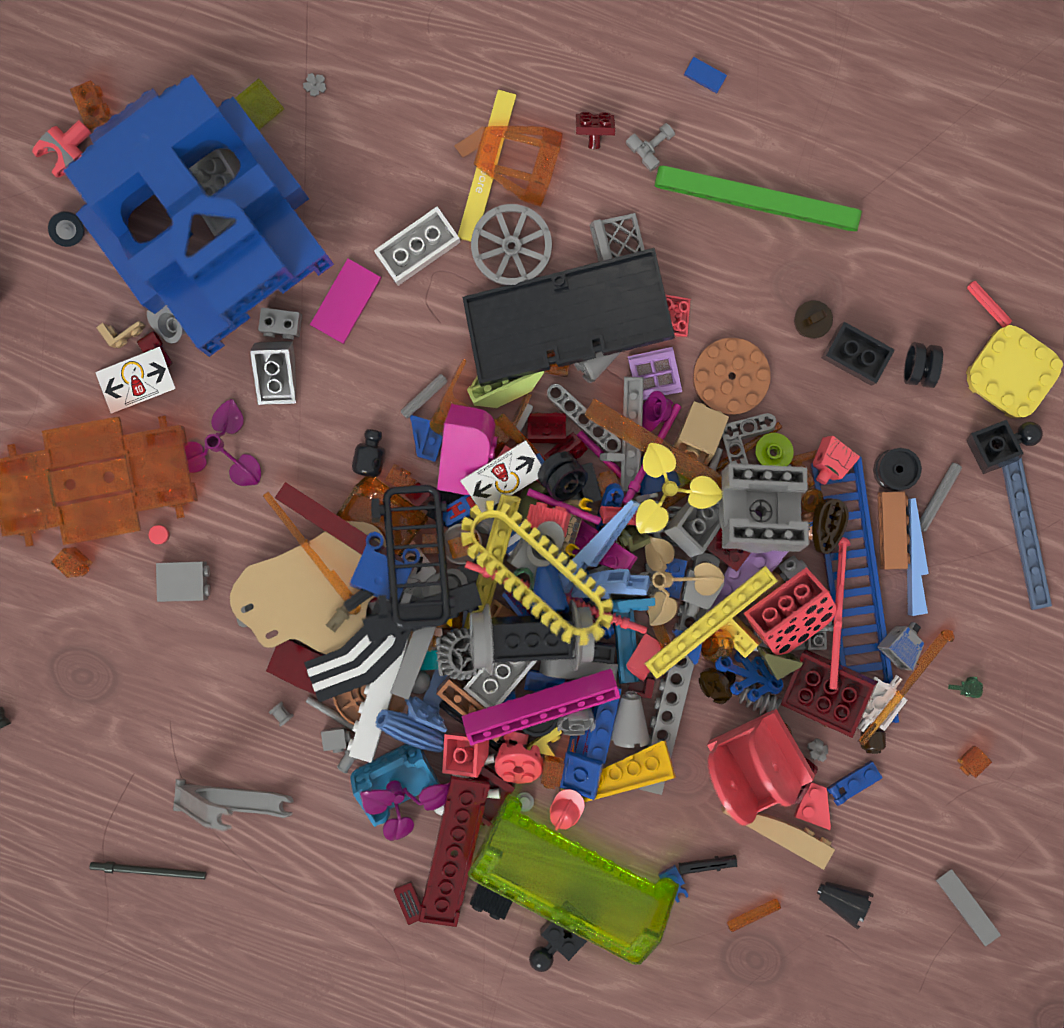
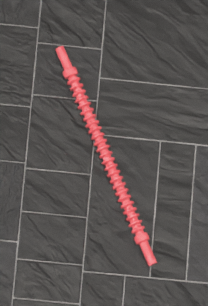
(623, 622)

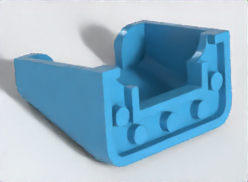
(402, 764)

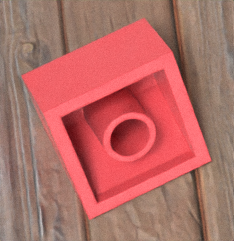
(463, 758)

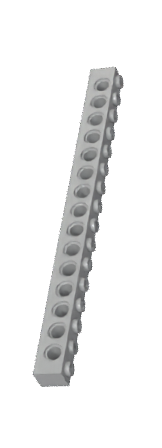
(679, 688)

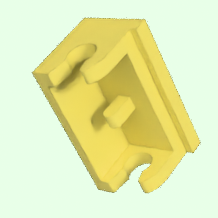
(744, 639)

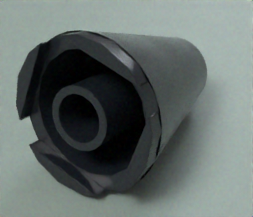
(846, 901)

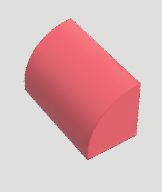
(645, 650)

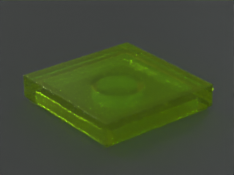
(259, 104)

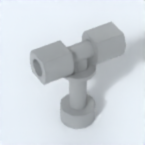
(646, 149)

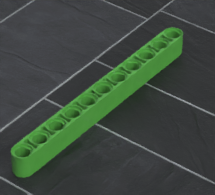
(758, 198)

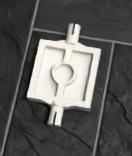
(882, 695)

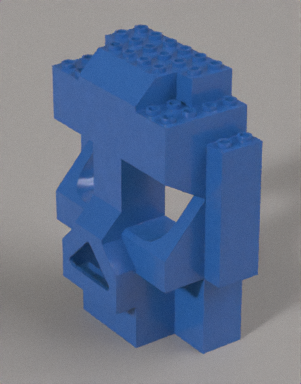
(150, 153)

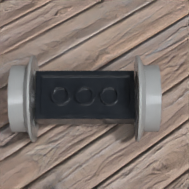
(527, 638)

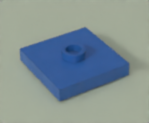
(581, 774)

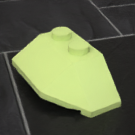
(502, 392)

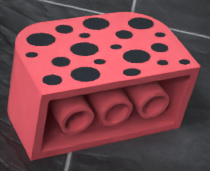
(792, 613)

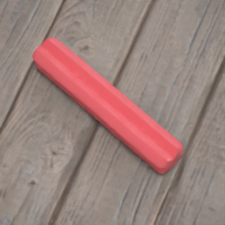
(989, 304)

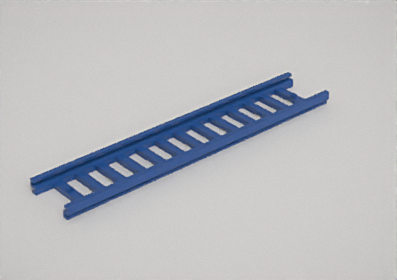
(871, 570)

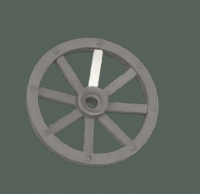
(478, 231)

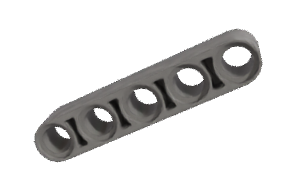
(574, 415)

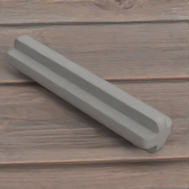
(424, 396)

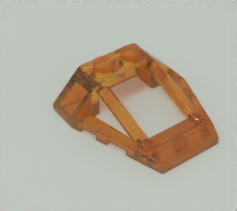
(543, 167)

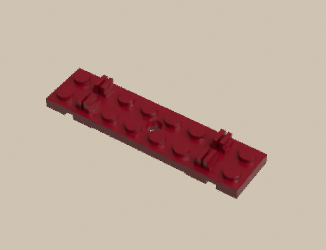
(457, 832)

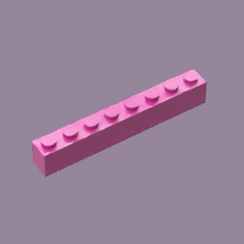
(540, 706)

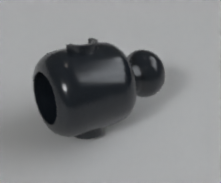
(369, 456)

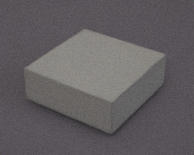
(613, 457)

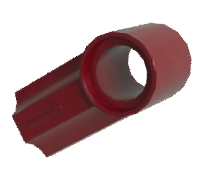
(151, 342)

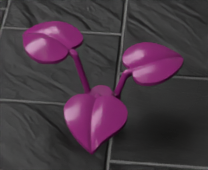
(226, 419)
(377, 801)

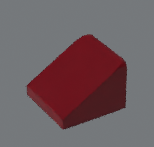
(418, 499)

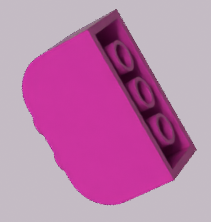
(466, 446)

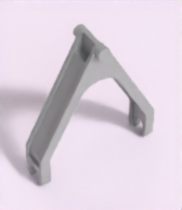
(208, 803)

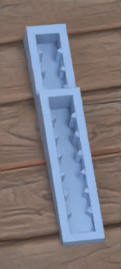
(601, 543)
(918, 562)

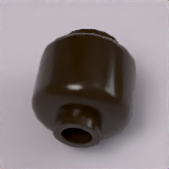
(876, 742)

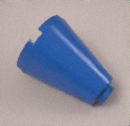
(550, 590)

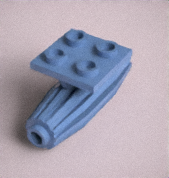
(417, 728)

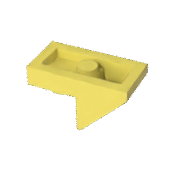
(542, 742)

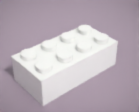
(417, 246)
(495, 688)

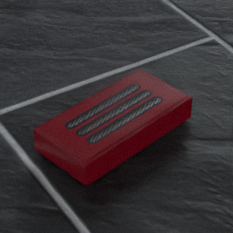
(408, 902)

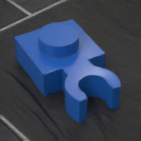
(674, 874)

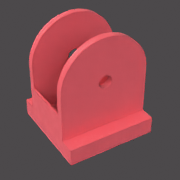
(757, 767)

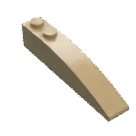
(793, 838)

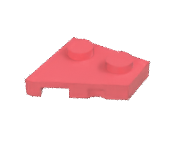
(815, 807)

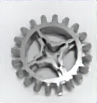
(454, 665)

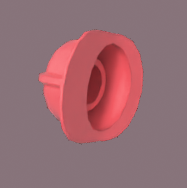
(566, 809)

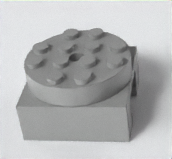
(776, 495)

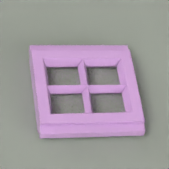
(658, 370)

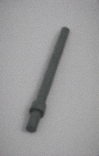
(111, 867)

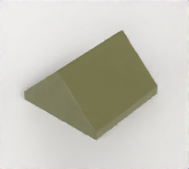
(779, 664)

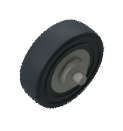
(65, 229)

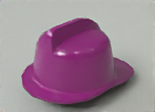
(656, 410)

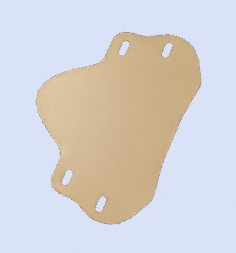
(297, 597)

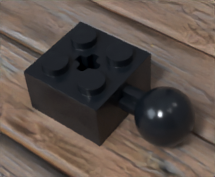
(1000, 435)
(567, 944)

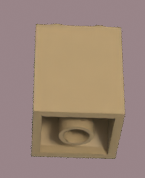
(701, 432)

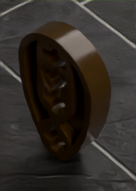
(838, 524)

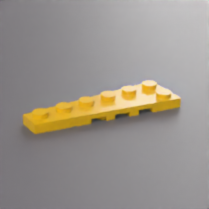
(636, 771)

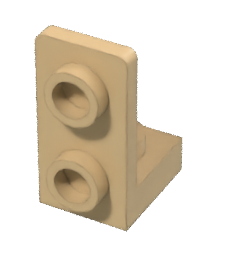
(110, 333)

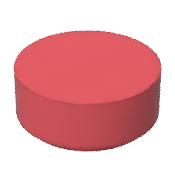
(158, 534)

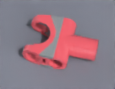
(64, 144)

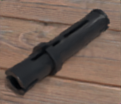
(716, 863)

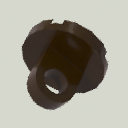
(813, 319)
(716, 685)

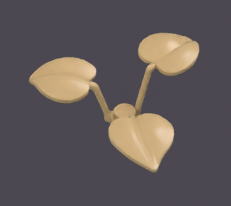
(659, 553)

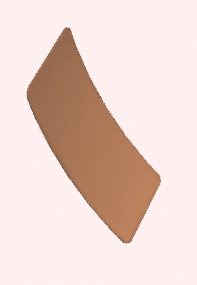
(470, 143)

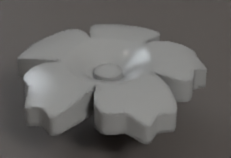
(314, 84)
(817, 749)

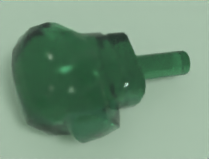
(969, 688)

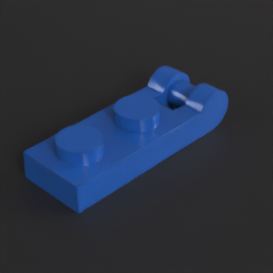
(854, 782)

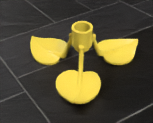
(658, 461)

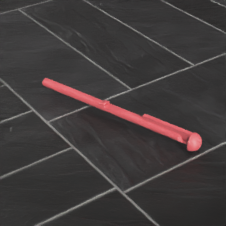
(843, 543)

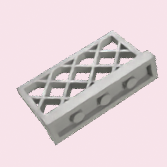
(600, 236)

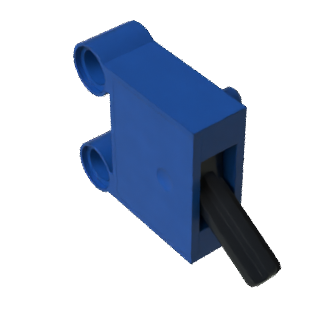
(372, 573)

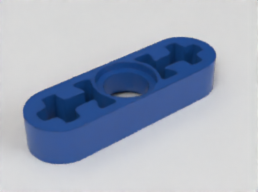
(607, 500)

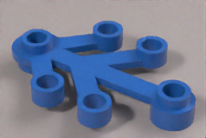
(770, 683)

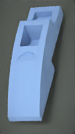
(616, 582)

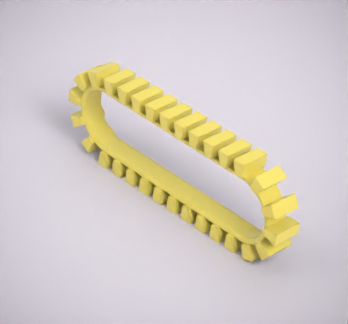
(522, 530)

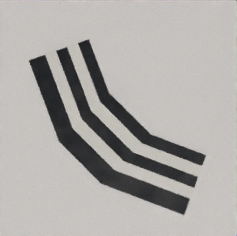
(356, 662)

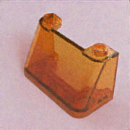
(358, 508)

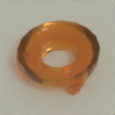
(818, 497)

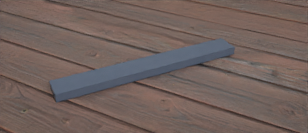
(1026, 535)

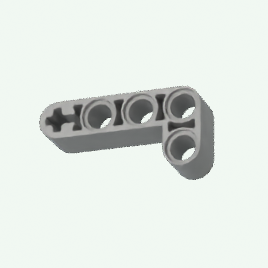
(563, 669)

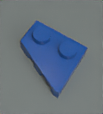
(426, 440)

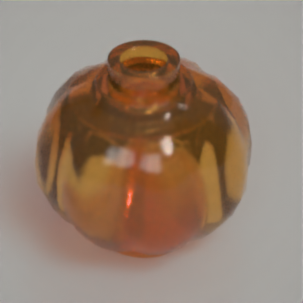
(717, 645)

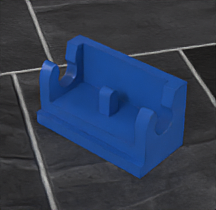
(537, 681)

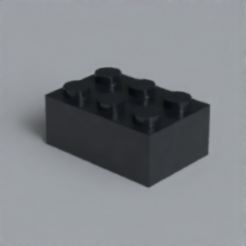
(858, 353)

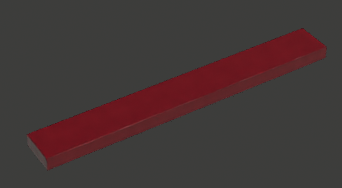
(326, 520)

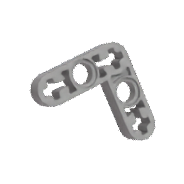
(736, 439)

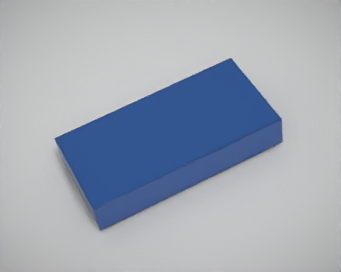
(705, 75)

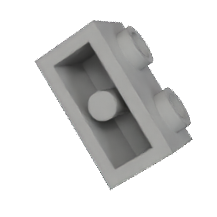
(280, 322)

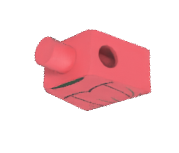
(833, 459)

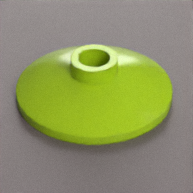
(779, 444)

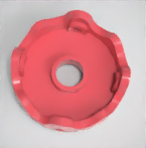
(529, 761)

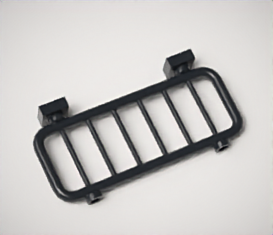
(392, 605)

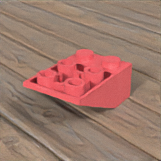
(679, 313)

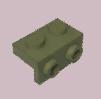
(632, 538)

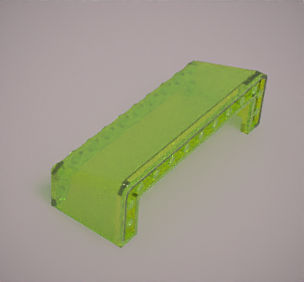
(572, 885)

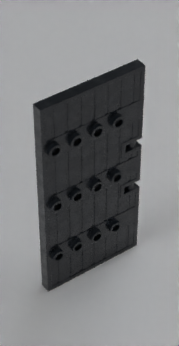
(566, 313)

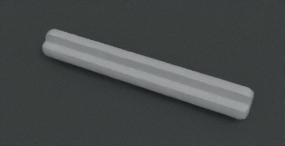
(939, 496)

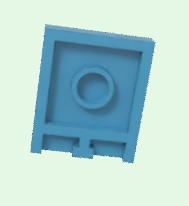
(626, 638)

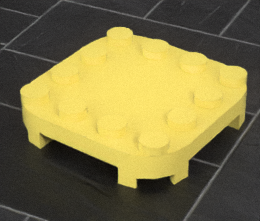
(1014, 371)

